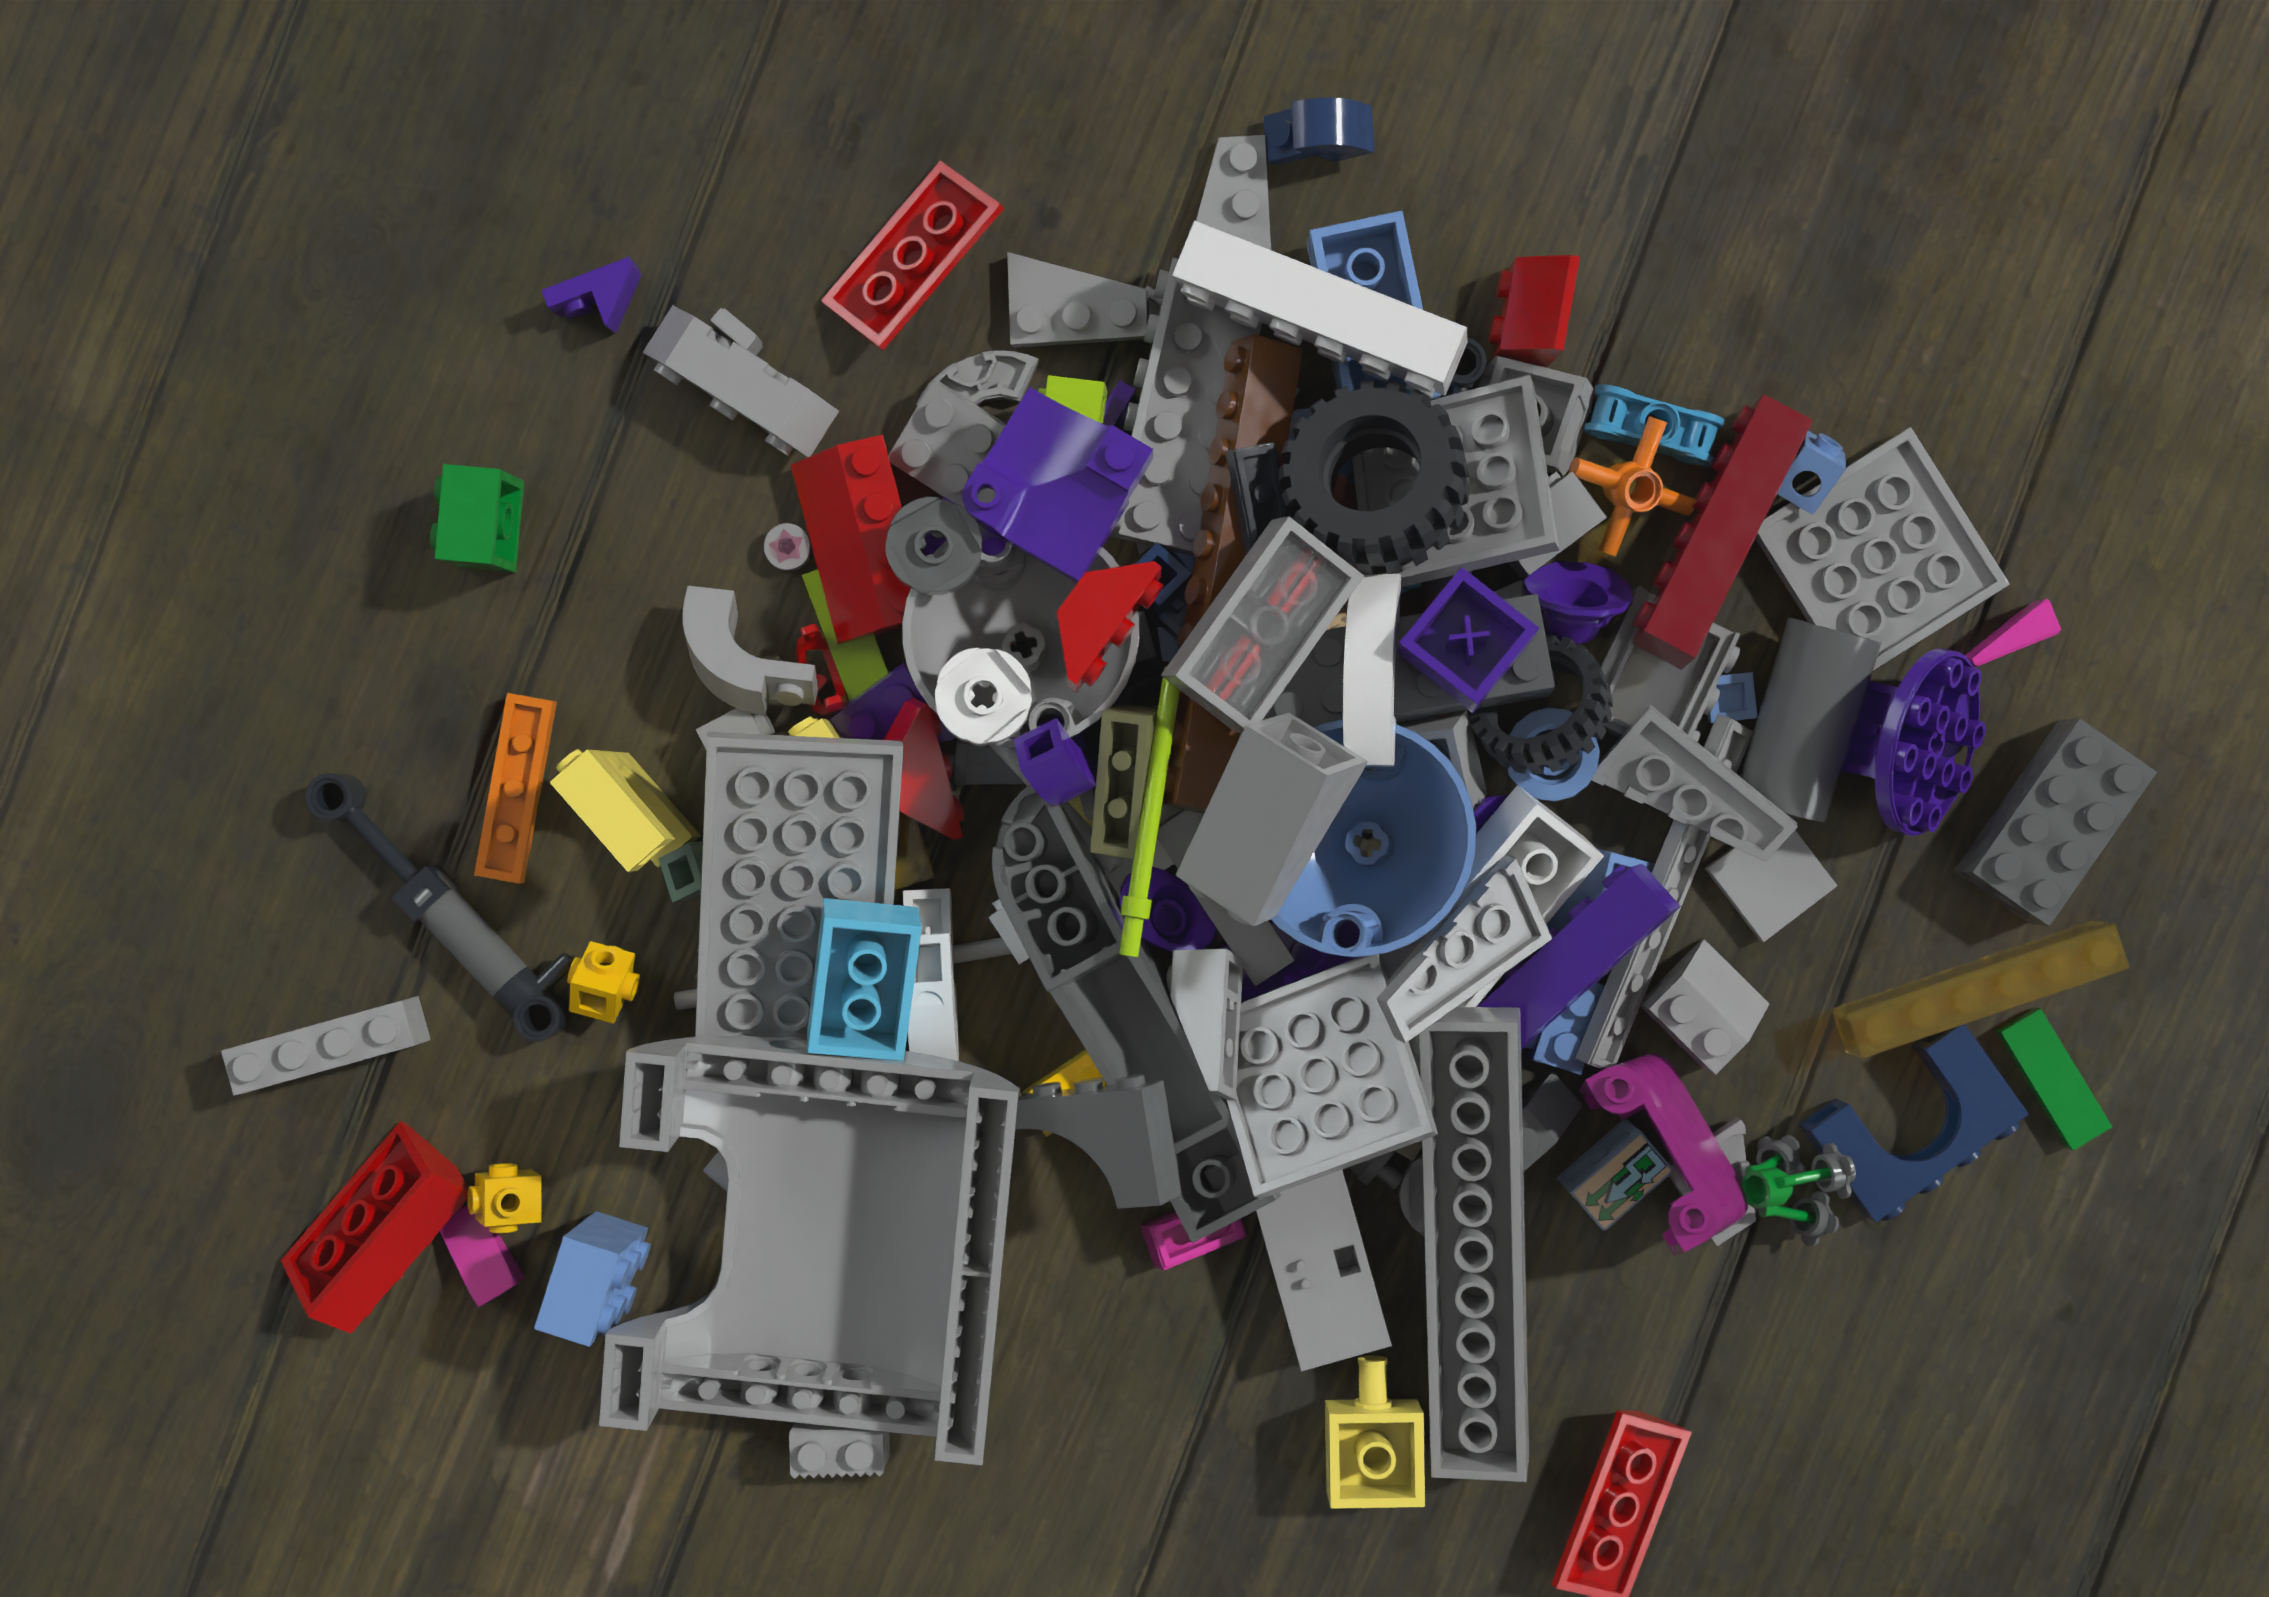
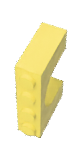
(622, 806)

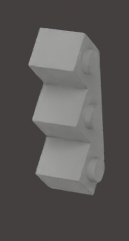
(740, 383)

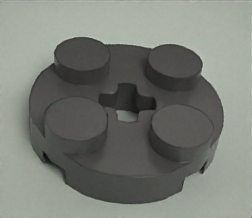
(942, 520)

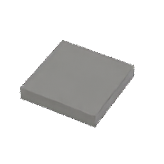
(1771, 891)

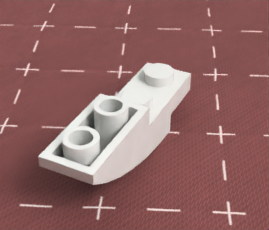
(934, 998)

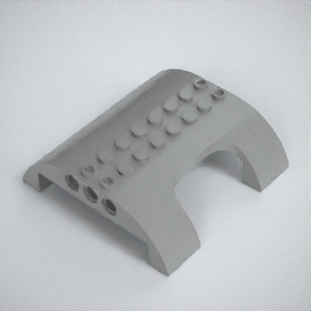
(850, 1241)

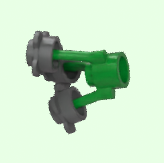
(1780, 1168)

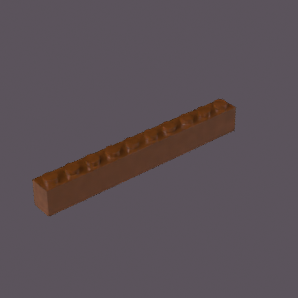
(1251, 412)

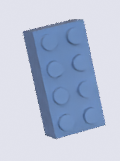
(1373, 255)

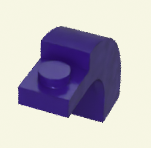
(1056, 763)

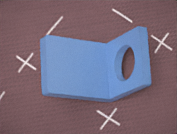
(1822, 457)

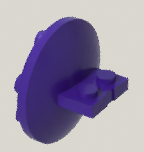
(1911, 738)

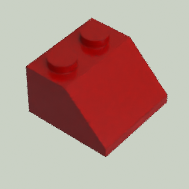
(1534, 308)

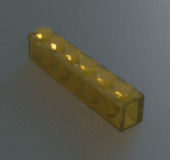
(1980, 988)

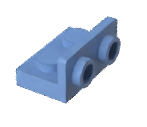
(1562, 1038)

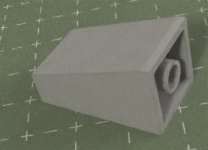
(1268, 816)

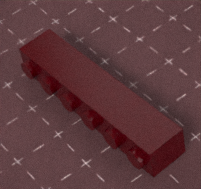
(1721, 531)

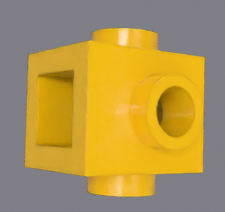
(602, 981)
(520, 1202)

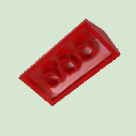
(911, 255)
(1621, 1506)

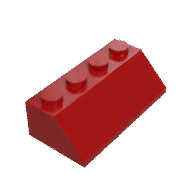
(848, 510)
(374, 1229)

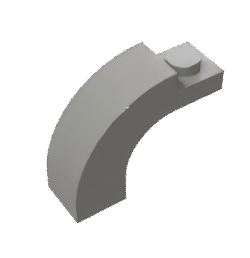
(727, 669)

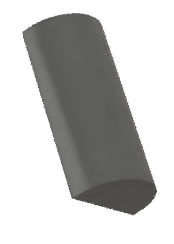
(1808, 717)

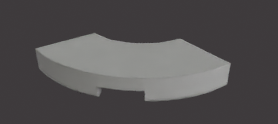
(990, 376)

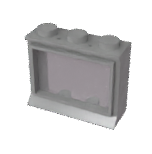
(1644, 679)

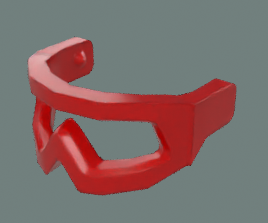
(812, 640)

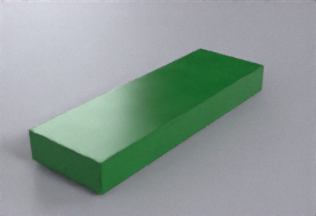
(2054, 1078)

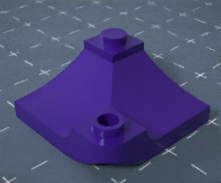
(1056, 483)

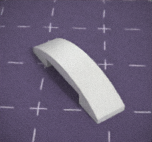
(1371, 668)

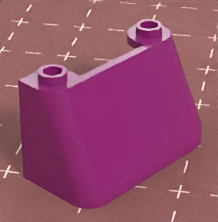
(1715, 1190)

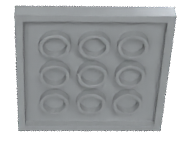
(1508, 482)
(1883, 551)
(1323, 1079)

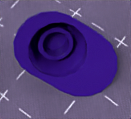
(1175, 916)

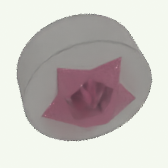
(787, 547)

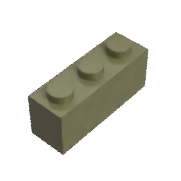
(1121, 778)

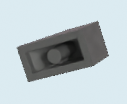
(1546, 1116)

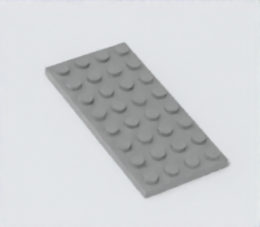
(779, 835)

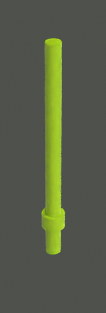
(1136, 905)

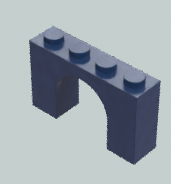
(1977, 1111)

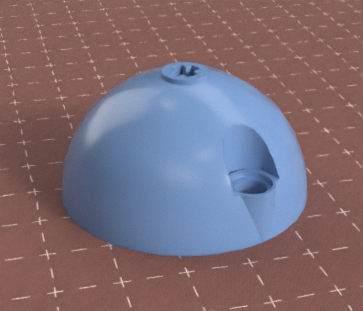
(1415, 876)

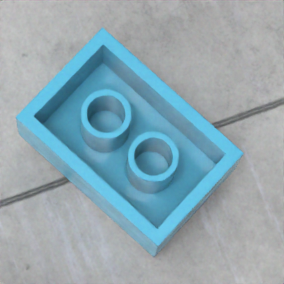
(863, 979)

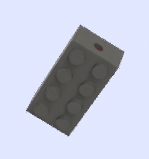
(2055, 821)

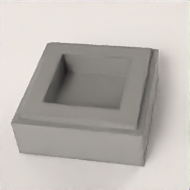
(737, 331)

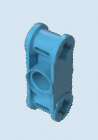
(1622, 415)

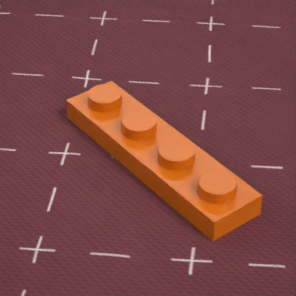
(515, 788)

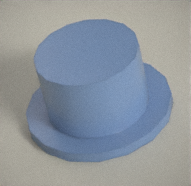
(1558, 784)

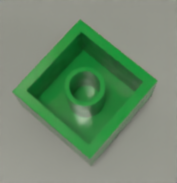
(477, 518)

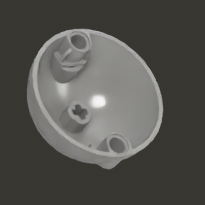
(997, 615)

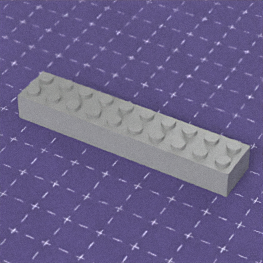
(1475, 1245)

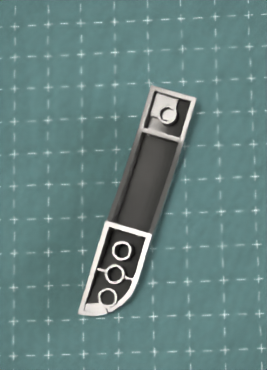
(1116, 1001)

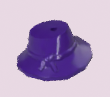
(1578, 598)

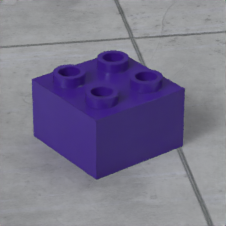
(1467, 639)

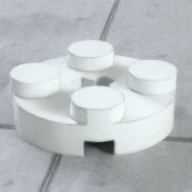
(955, 694)

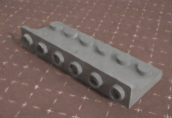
(1177, 416)

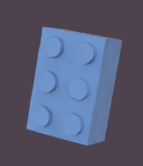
(593, 1278)

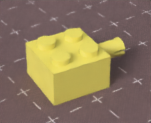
(1374, 1445)

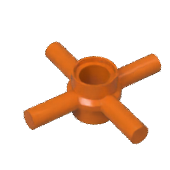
(1617, 481)

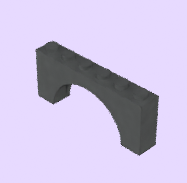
(1118, 1127)

